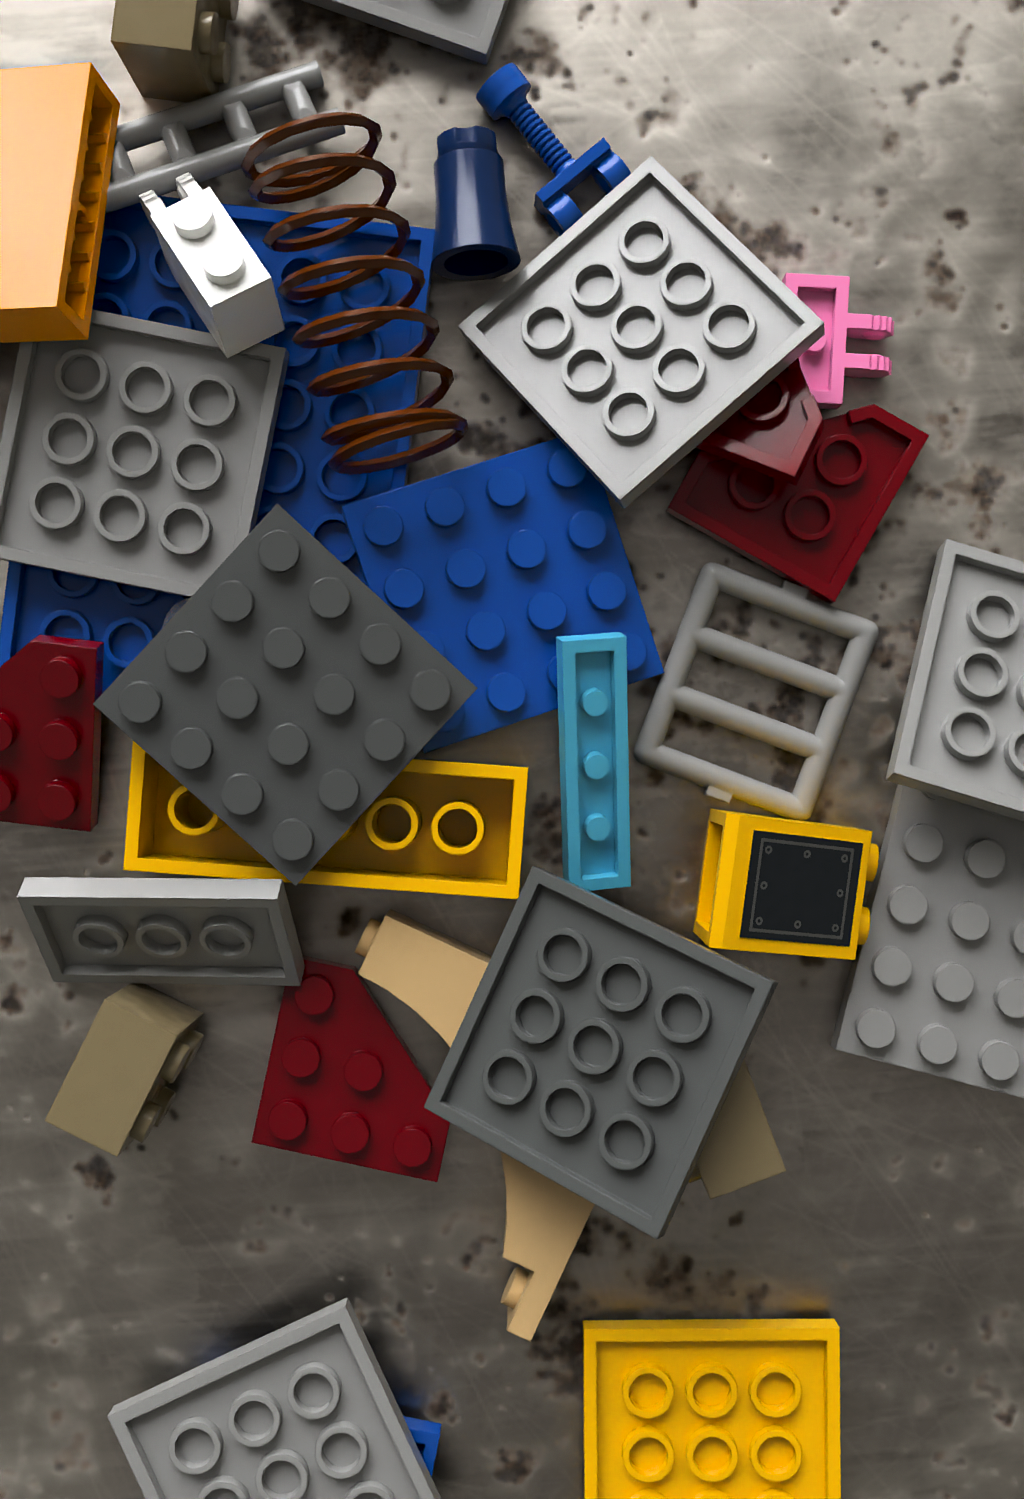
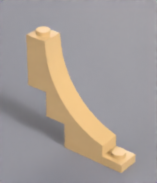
(542, 1217)

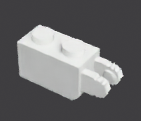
(215, 266)

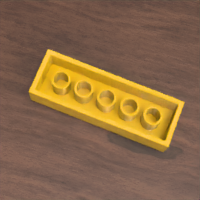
(428, 832)

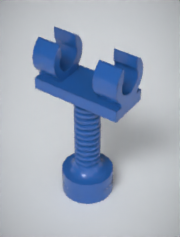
(506, 97)

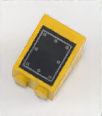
(784, 886)

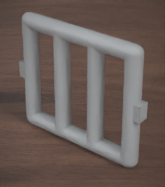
(838, 689)

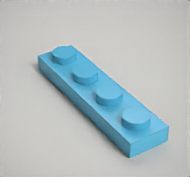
(594, 759)

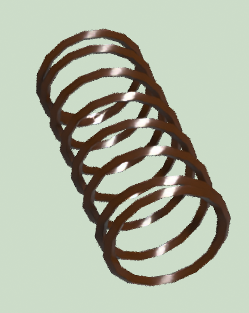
(335, 169)

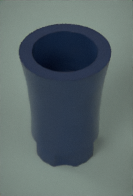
(471, 208)

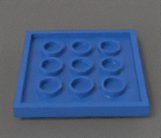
(497, 570)

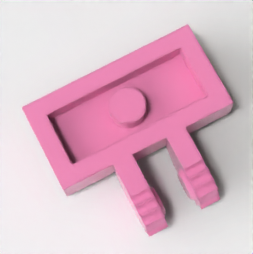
(827, 359)

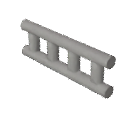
(228, 105)

